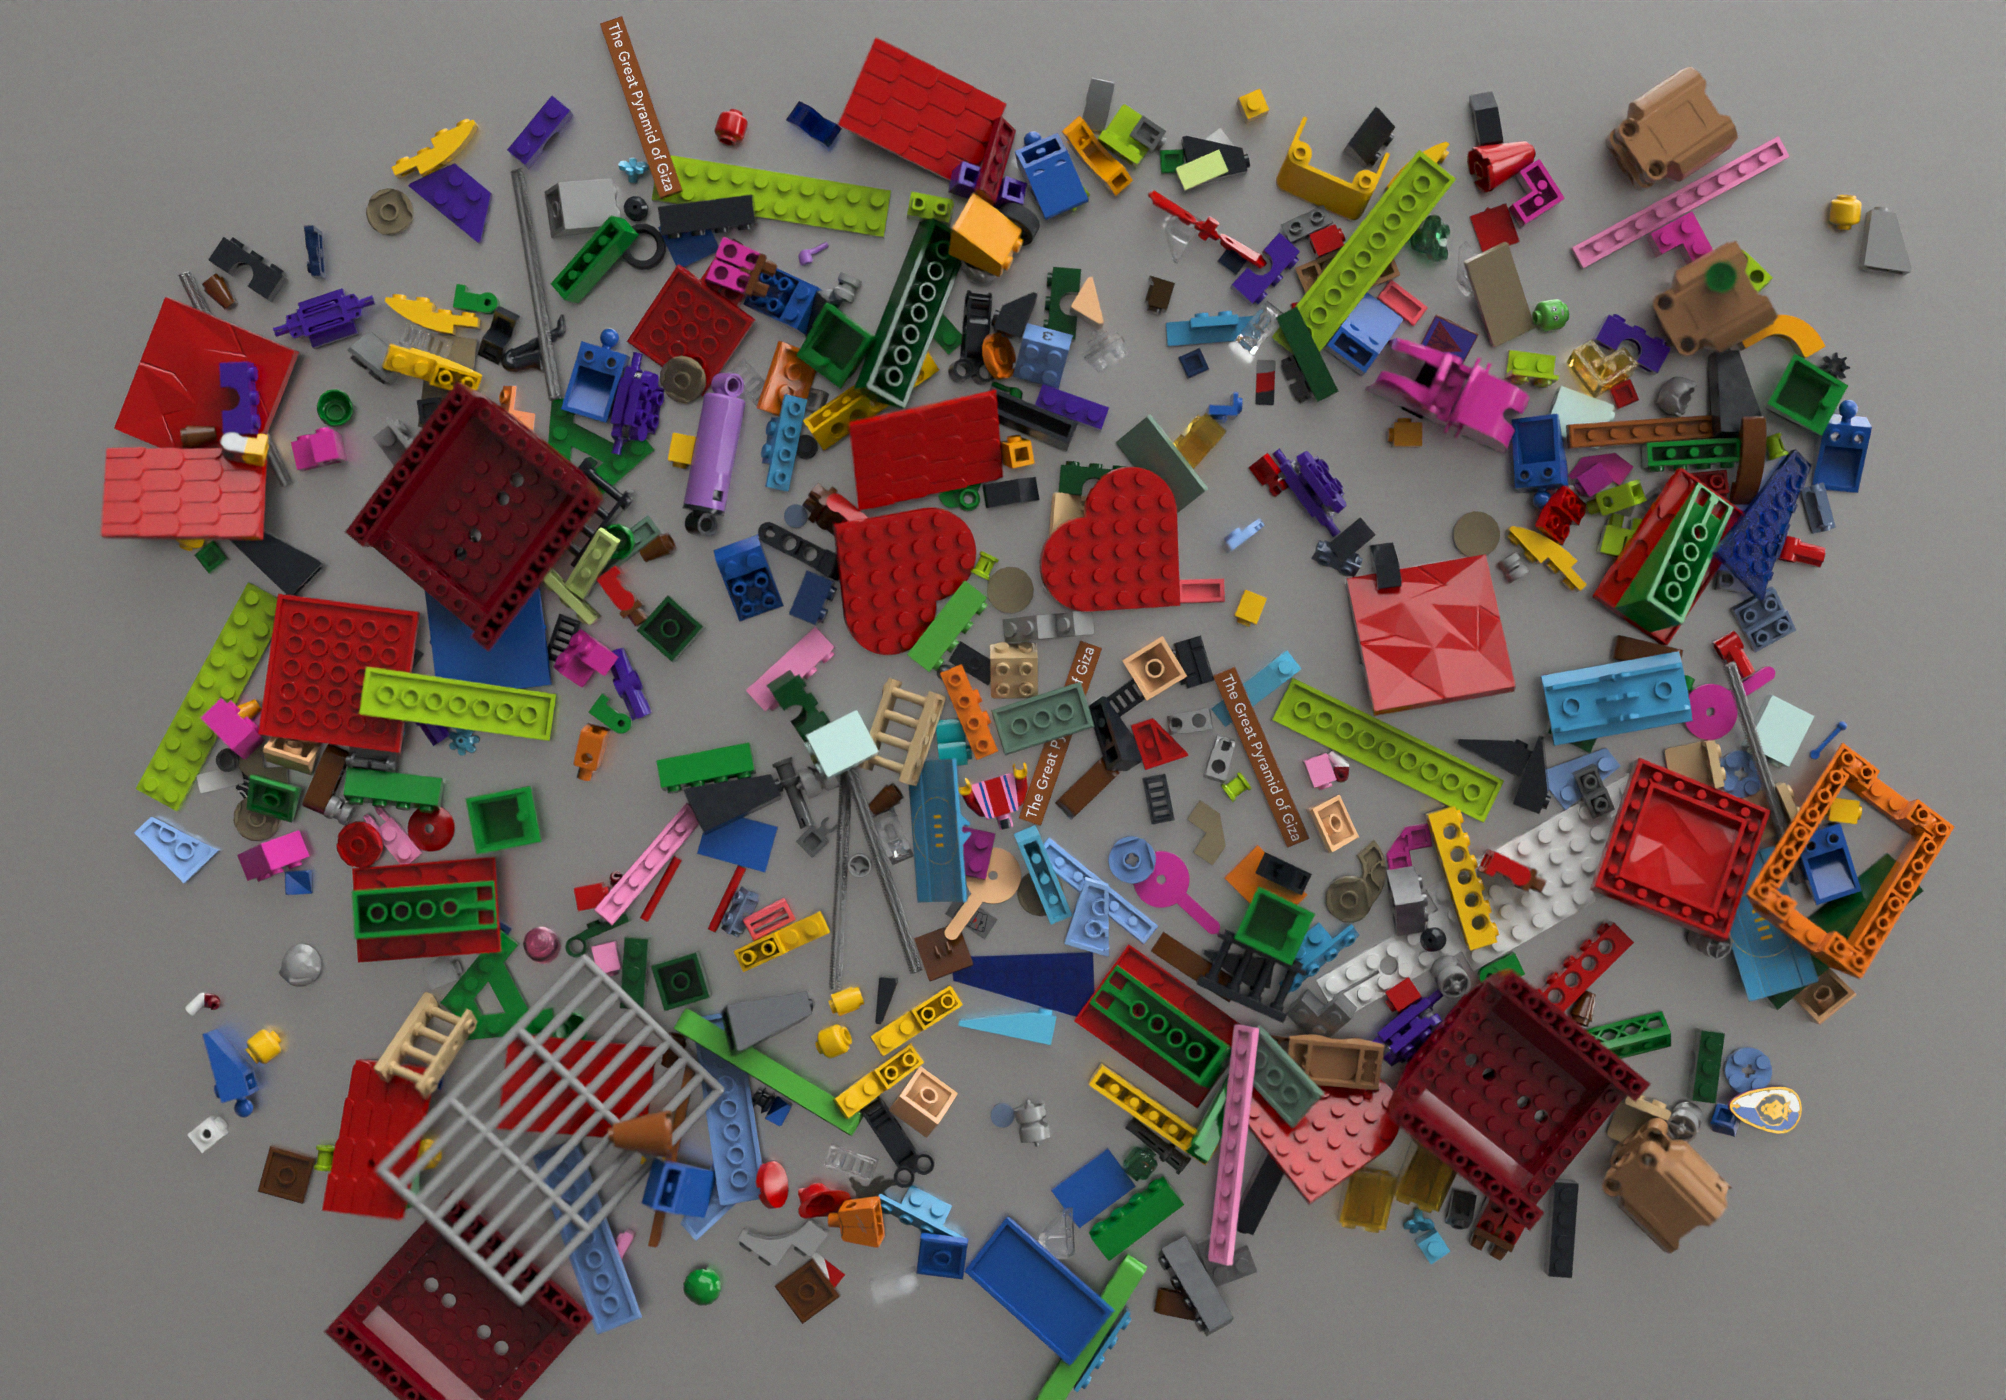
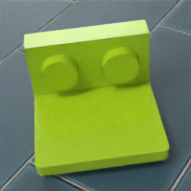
(1117, 137)
(1530, 367)

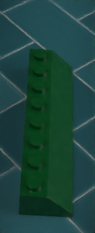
(910, 317)
(1842, 916)

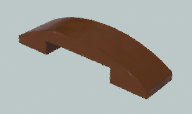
(1751, 460)
(1186, 959)

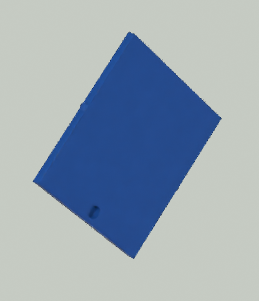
(514, 661)

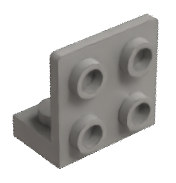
(393, 439)

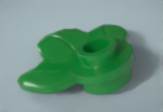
(955, 497)

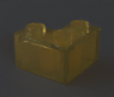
(1601, 372)
(1200, 439)

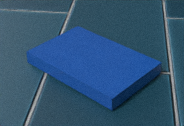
(741, 843)
(1093, 1187)

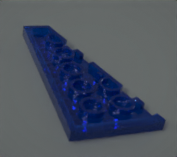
(1761, 530)
(1043, 979)

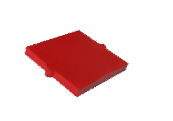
(1494, 227)

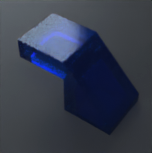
(813, 124)

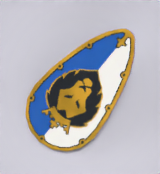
(1768, 1108)

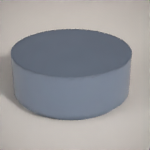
(796, 516)
(1002, 1115)

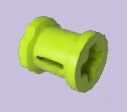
(1775, 446)
(984, 565)
(1236, 787)
(325, 1157)

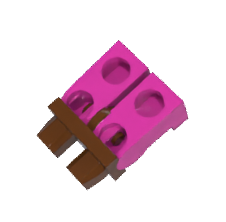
(748, 269)

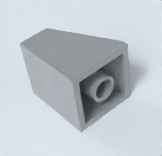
(580, 206)

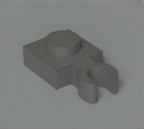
(814, 839)

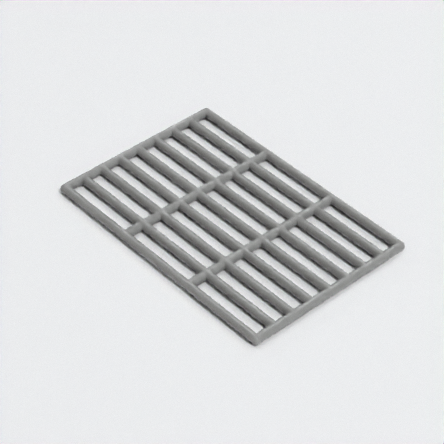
(519, 1164)

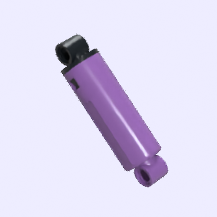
(714, 454)

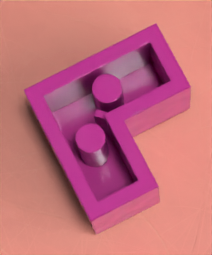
(1541, 193)
(1681, 233)
(318, 449)
(584, 657)
(235, 731)
(270, 857)

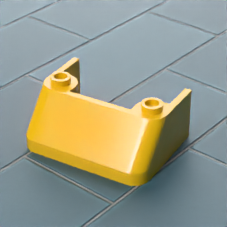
(1322, 188)

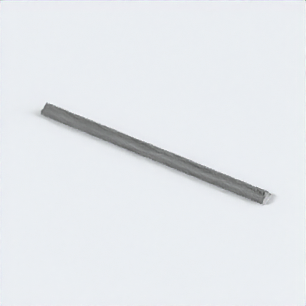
(534, 282)
(197, 303)
(1760, 761)
(843, 844)
(884, 870)

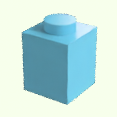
(1432, 1246)

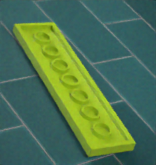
(457, 703)

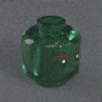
(1140, 1163)

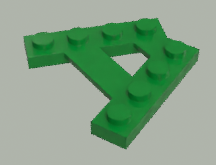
(566, 434)
(491, 969)

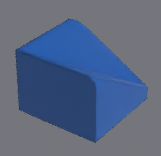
(298, 882)
(778, 1111)
(1724, 1121)

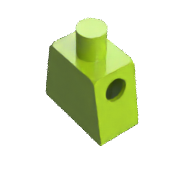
(1622, 496)

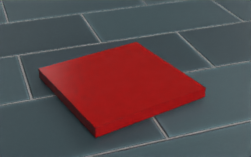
(691, 322)

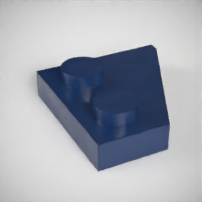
(315, 250)

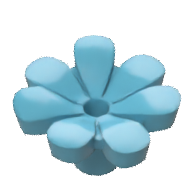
(633, 168)
(468, 740)
(1419, 1222)

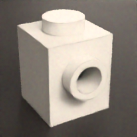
(208, 1133)

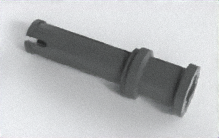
(789, 781)
(1167, 1152)

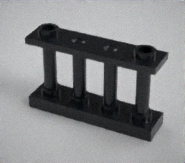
(623, 502)
(1232, 989)

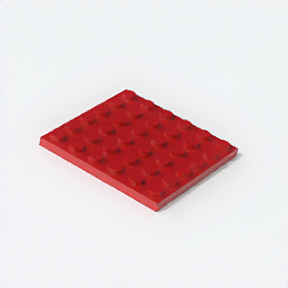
(320, 670)

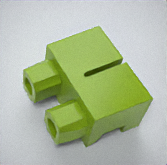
(928, 206)
(1614, 536)

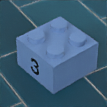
(1042, 355)

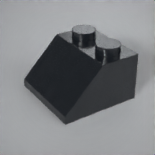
(1369, 138)
(1014, 317)

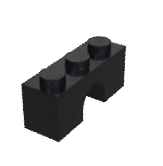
(266, 279)

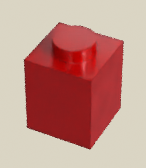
(1326, 241)
(590, 895)
(1402, 996)

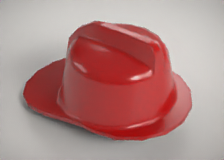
(819, 1201)

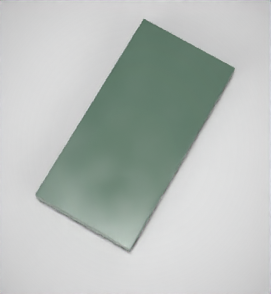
(1152, 450)
(1042, 718)
(1283, 1081)

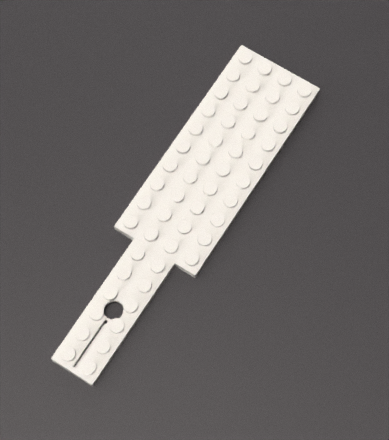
(1564, 853)

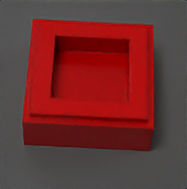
(1623, 394)

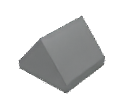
(816, 400)

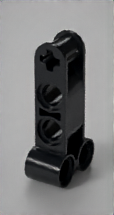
(974, 331)
(824, 562)
(896, 1142)

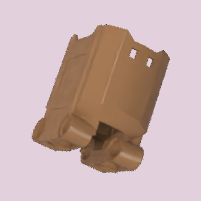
(1671, 131)
(1713, 317)
(1664, 1185)

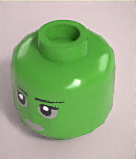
(1550, 315)

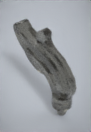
(873, 1189)

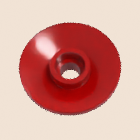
(440, 837)

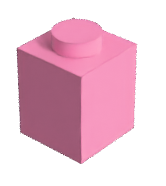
(1319, 771)
(608, 957)

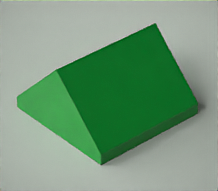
(273, 797)

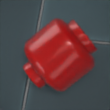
(731, 127)

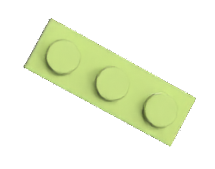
(592, 563)
(584, 610)

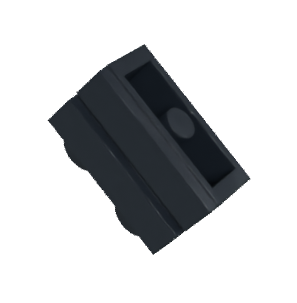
(1194, 661)

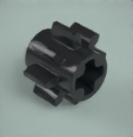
(1841, 366)

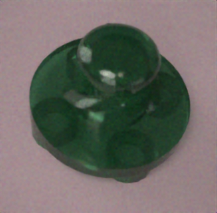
(1432, 239)

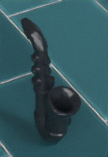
(523, 357)

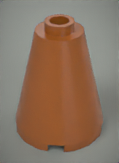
(644, 1134)

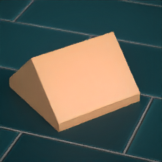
(1087, 305)
(1154, 668)
(293, 753)
(1332, 823)
(1824, 997)

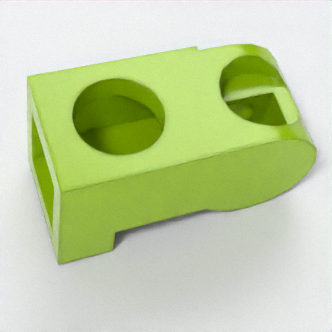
(1756, 273)

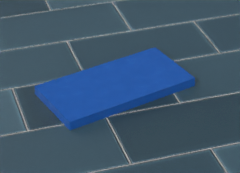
(1039, 1291)

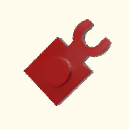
(1267, 472)

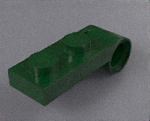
(594, 929)

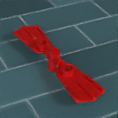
(1207, 229)

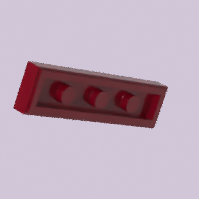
(995, 160)

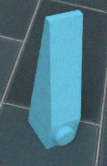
(1262, 683)
(1043, 874)
(1027, 1025)

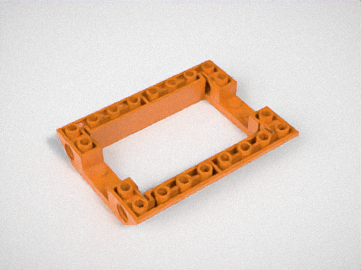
(1928, 836)

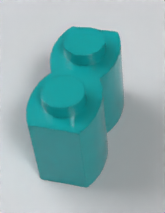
(952, 741)

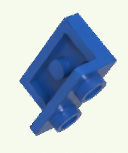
(1221, 413)

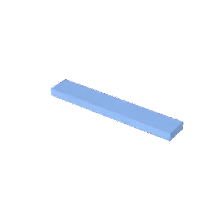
(1119, 909)

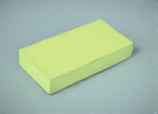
(1201, 170)

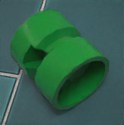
(1721, 276)

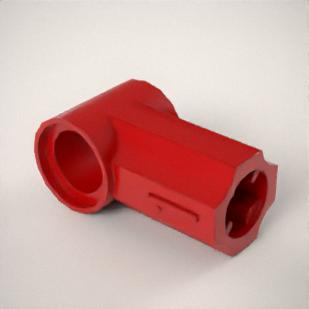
(1802, 552)
(1731, 650)

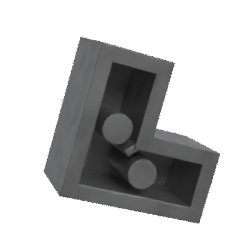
(1407, 900)
(1321, 1019)
(1221, 1274)

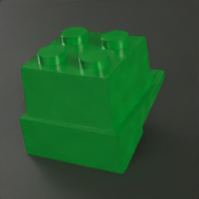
(835, 345)
(1806, 395)
(503, 820)
(1274, 926)

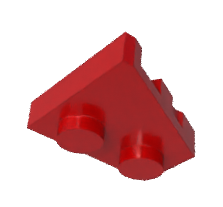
(1156, 744)

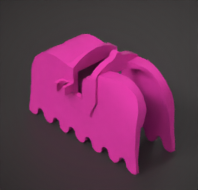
(1478, 408)

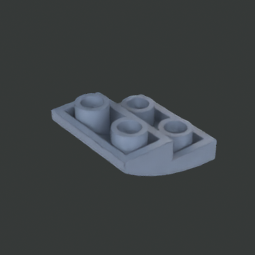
(1763, 620)

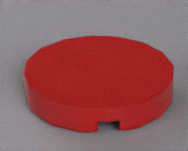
(359, 844)
(773, 1184)

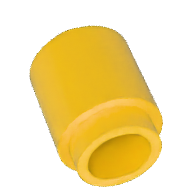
(846, 1001)

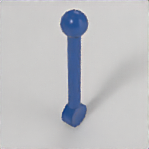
(1814, 754)

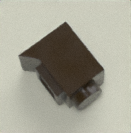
(1158, 295)

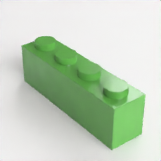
(947, 626)

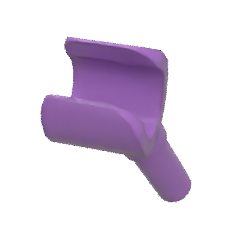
(805, 255)

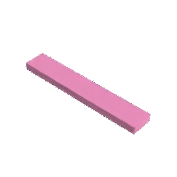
(647, 865)

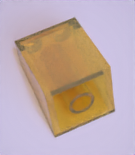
(1423, 1179)
(1367, 1199)

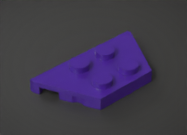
(457, 198)

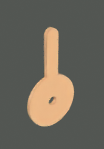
(987, 890)

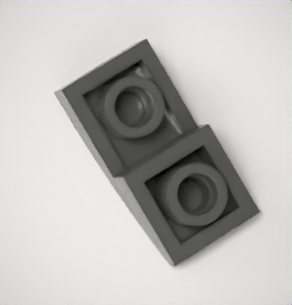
(1098, 103)
(1593, 791)

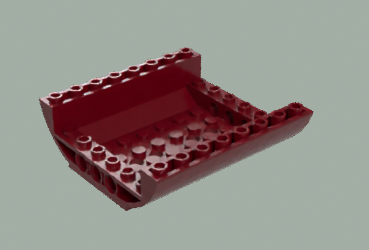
(453, 485)
(1477, 1120)
(435, 1349)

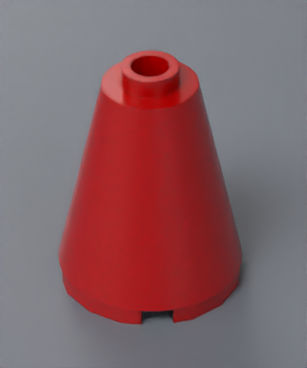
(1498, 163)

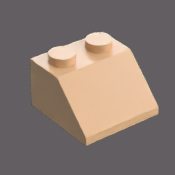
(923, 1102)

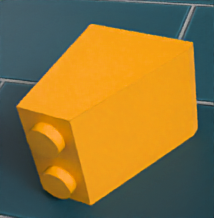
(985, 237)

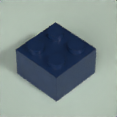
(812, 598)

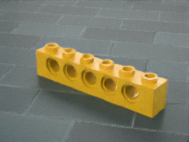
(833, 419)
(1488, 931)
(1143, 1107)

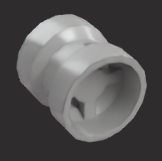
(847, 287)
(1511, 562)
(339, 810)
(860, 868)

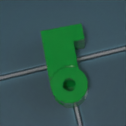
(478, 303)
(609, 716)
(1505, 962)

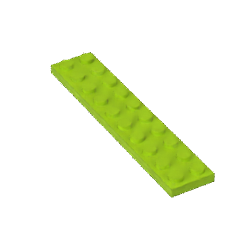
(785, 196)
(1371, 248)
(221, 676)
(1387, 750)

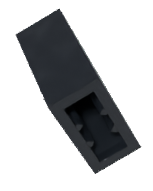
(1233, 156)

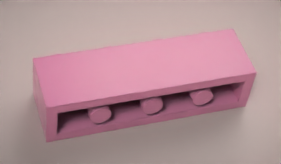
(799, 659)

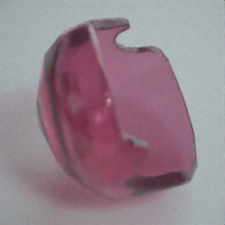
(541, 945)

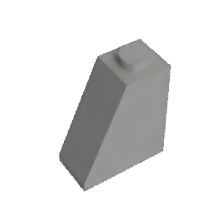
(1883, 244)

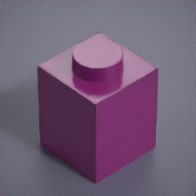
(1592, 481)

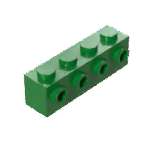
(594, 259)
(1691, 453)
(706, 767)
(393, 789)
(1136, 1218)

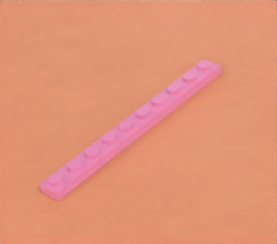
(1680, 202)
(1233, 1144)

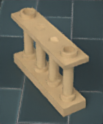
(923, 736)
(411, 1030)

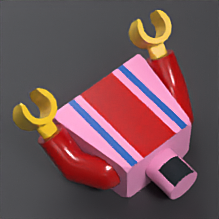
(997, 796)

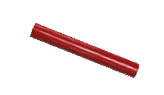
(660, 889)
(726, 899)

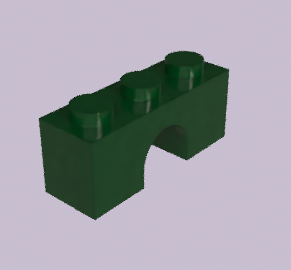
(1062, 283)
(1074, 476)
(789, 692)
(634, 969)
(1708, 1056)

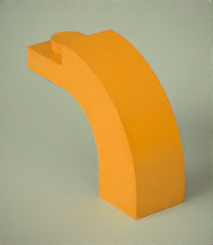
(1096, 157)
(1795, 331)

